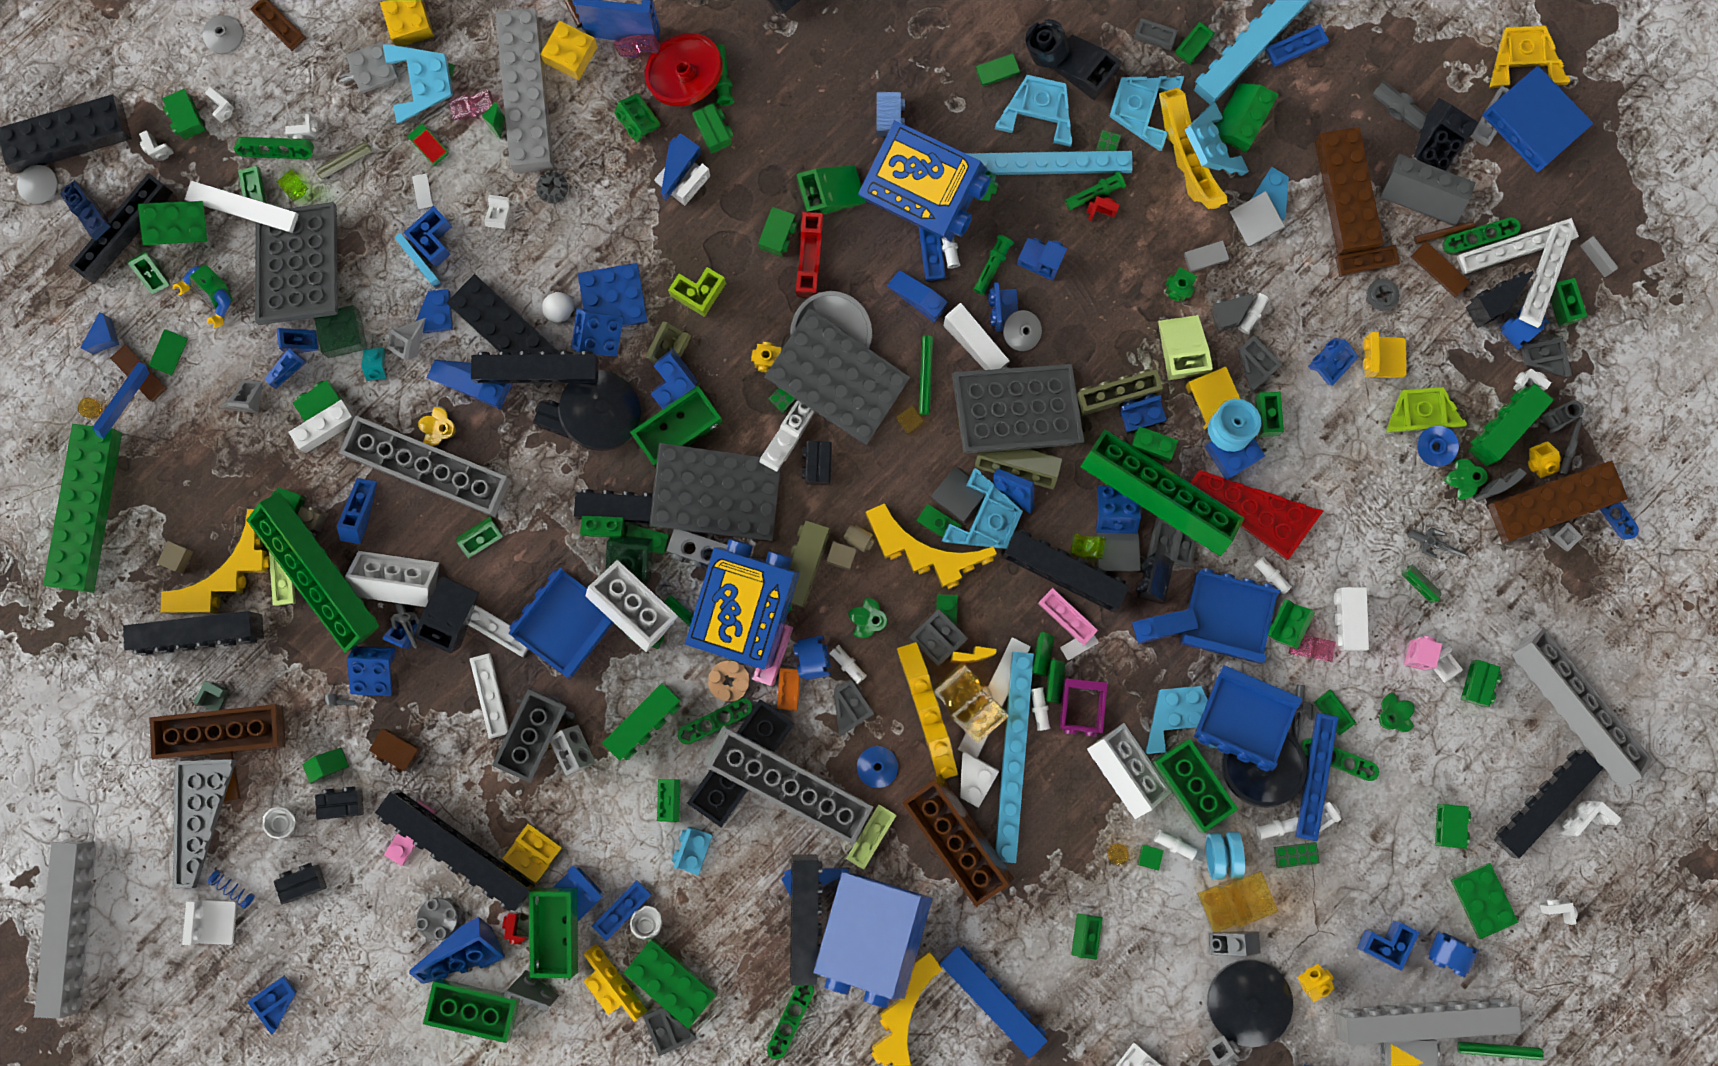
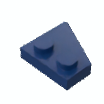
(436, 311)
(284, 368)
(1015, 488)
(273, 1003)

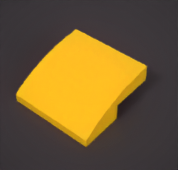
(978, 654)
(531, 854)

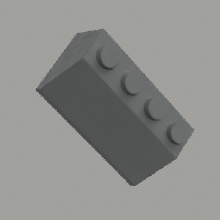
(1427, 189)
(529, 734)

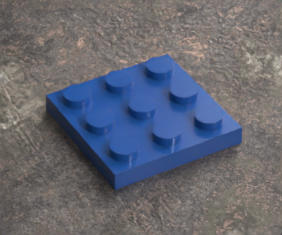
(615, 293)

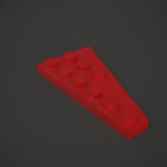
(1268, 517)

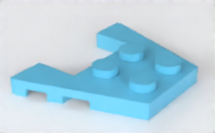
(428, 79)
(1040, 100)
(1135, 104)
(1208, 145)
(994, 520)
(1175, 710)

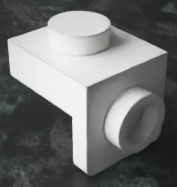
(224, 108)
(303, 131)
(150, 146)
(497, 212)
(1531, 377)
(1447, 666)
(1329, 815)
(1555, 906)

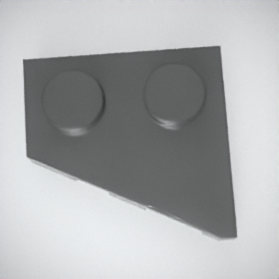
(666, 1031)

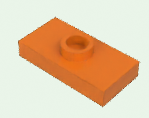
(788, 689)

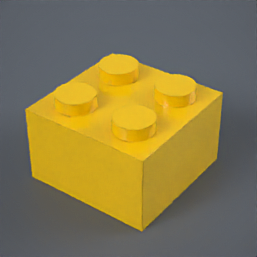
(406, 21)
(569, 50)

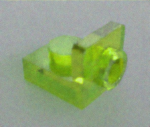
(292, 185)
(1088, 546)

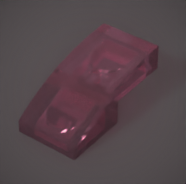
(632, 45)
(471, 106)
(1315, 649)

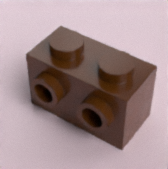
(394, 750)

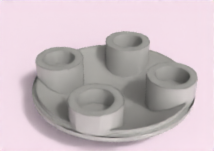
(37, 184)
(437, 919)

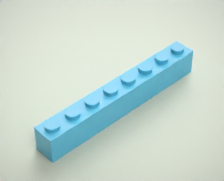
(1247, 48)

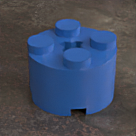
(1519, 332)
(813, 658)
(1453, 953)

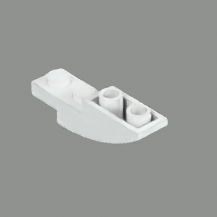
(787, 436)

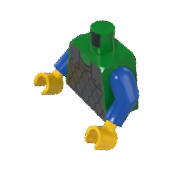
(210, 288)

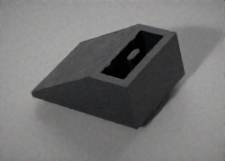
(1088, 66)
(1443, 134)
(1494, 302)
(1156, 577)
(447, 615)

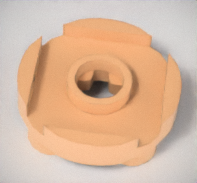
(730, 669)

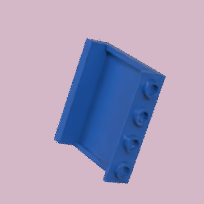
(617, 19)
(1537, 119)
(1231, 615)
(561, 624)
(1247, 718)

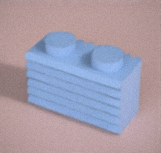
(888, 109)

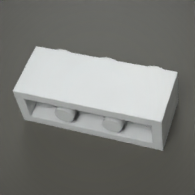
(322, 426)
(1351, 619)

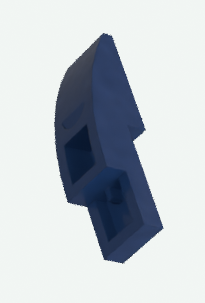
(85, 209)

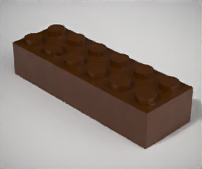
(1348, 190)
(1557, 501)
(217, 732)
(958, 841)

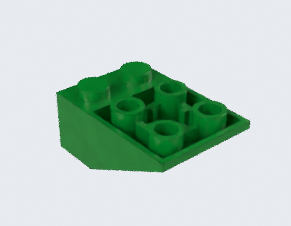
(830, 189)

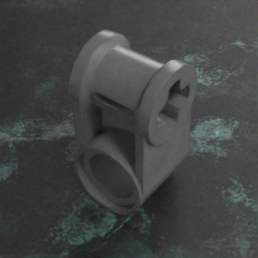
(1559, 417)

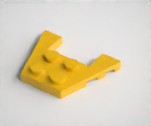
(1527, 48)

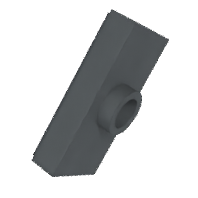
(1155, 34)

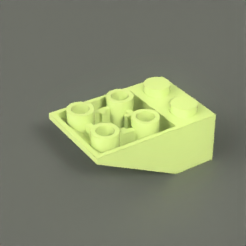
(1184, 347)

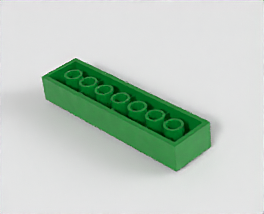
(1162, 493)
(82, 509)
(312, 572)

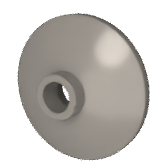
(228, 39)
(1014, 328)

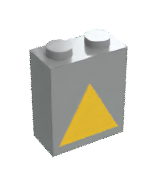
(1410, 1053)

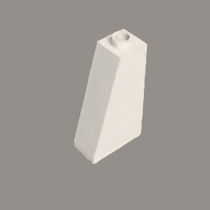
(974, 339)

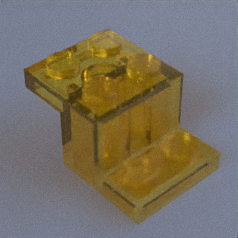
(970, 702)
(1237, 902)

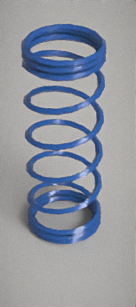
(247, 901)

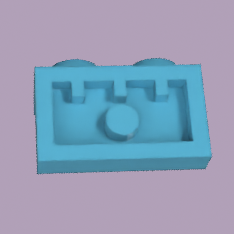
(692, 850)

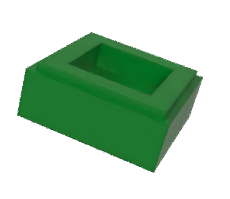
(1150, 857)

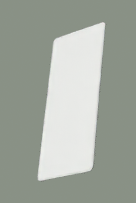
(422, 191)
(1075, 648)

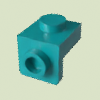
(373, 364)

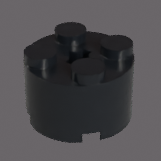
(1047, 43)

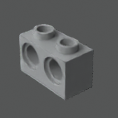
(572, 750)

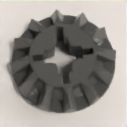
(557, 194)
(1384, 286)

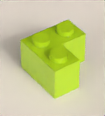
(698, 295)

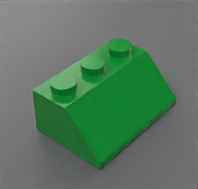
(1245, 115)

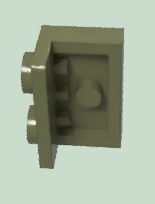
(667, 339)

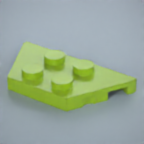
(1423, 409)

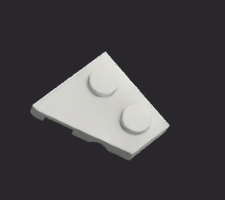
(975, 779)

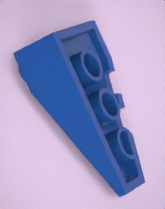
(458, 378)
(467, 947)

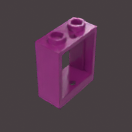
(1101, 687)

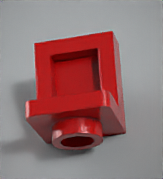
(1105, 206)
(510, 924)

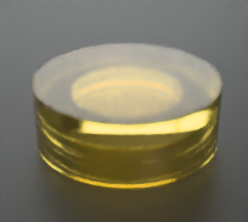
(89, 408)
(1117, 854)

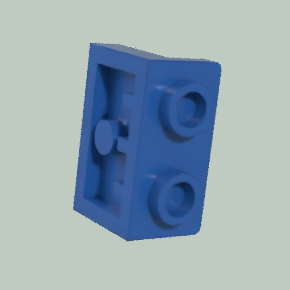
(1334, 360)
(1142, 413)

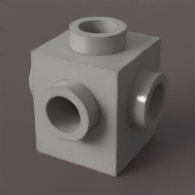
(1219, 1047)

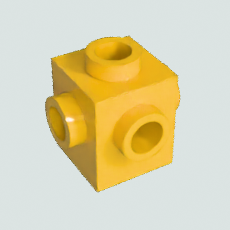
(763, 350)
(1544, 459)
(1316, 982)

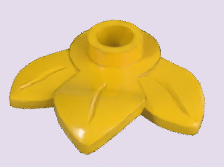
(434, 425)

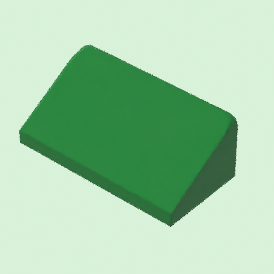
(495, 119)
(168, 352)
(479, 537)
(1422, 584)
(1043, 654)
(1055, 681)
(1086, 936)

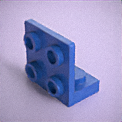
(1004, 304)
(596, 333)
(1116, 512)
(370, 671)
(587, 891)

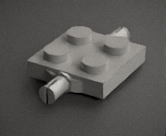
(369, 68)

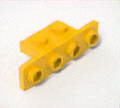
(610, 987)

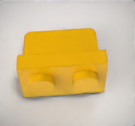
(1384, 356)

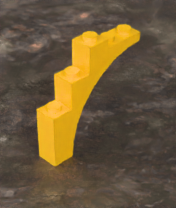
(1199, 180)
(947, 565)
(229, 578)
(928, 710)
(897, 1016)

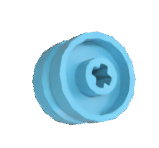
(1234, 425)
(1225, 855)

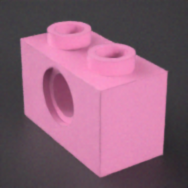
(1423, 653)

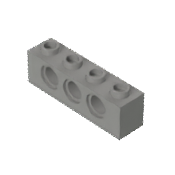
(681, 539)

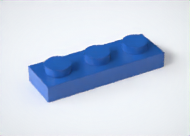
(1297, 45)
(621, 910)

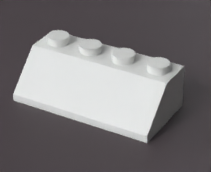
(392, 578)
(631, 605)
(1129, 771)

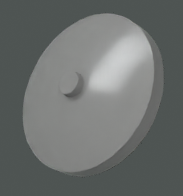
(840, 311)

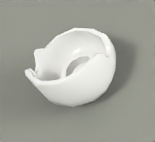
(558, 307)
(278, 822)
(646, 923)

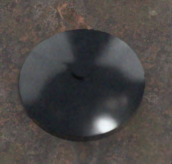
(599, 413)
(1269, 787)
(1250, 1003)

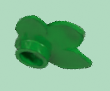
(1463, 478)
(864, 618)
(1399, 713)

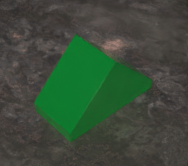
(149, 272)
(325, 764)

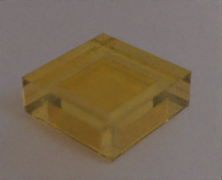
(909, 420)

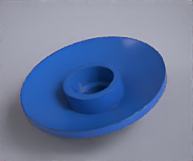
(1447, 444)
(880, 778)

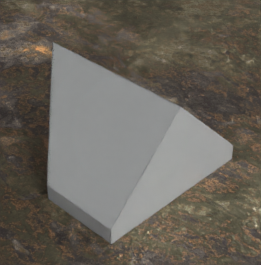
(406, 339)
(245, 398)

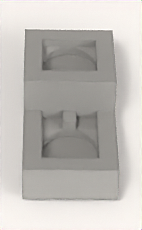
(1563, 535)

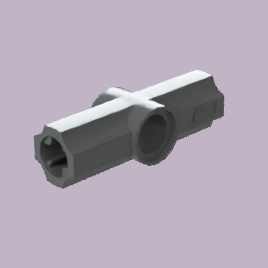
(1400, 106)

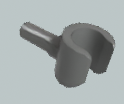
(331, 700)

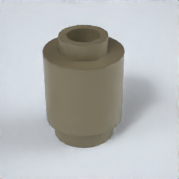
(859, 538)

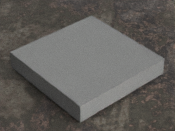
(1257, 219)

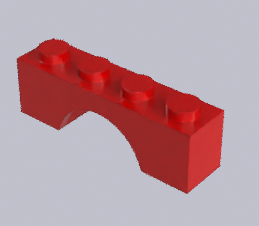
(809, 254)

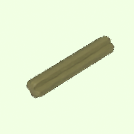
(343, 160)

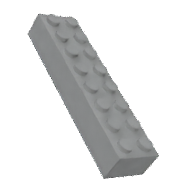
(524, 90)
(425, 466)
(1582, 707)
(787, 785)
(64, 929)
(1428, 1022)

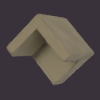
(841, 556)
(175, 557)

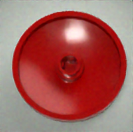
(683, 69)

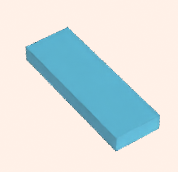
(417, 260)

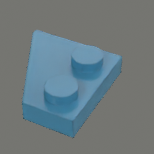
(1276, 186)

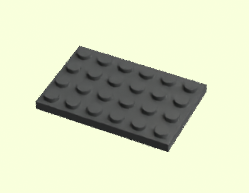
(297, 269)
(837, 377)
(1017, 408)
(714, 493)

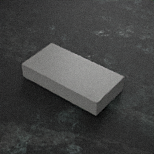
(1206, 256)
(1599, 256)

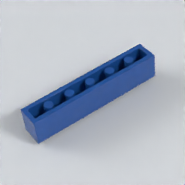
(993, 1001)

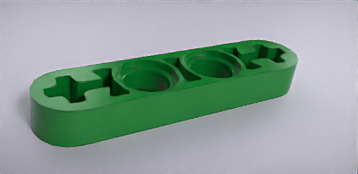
(251, 147)
(1482, 238)
(714, 719)
(1338, 762)
(793, 1021)

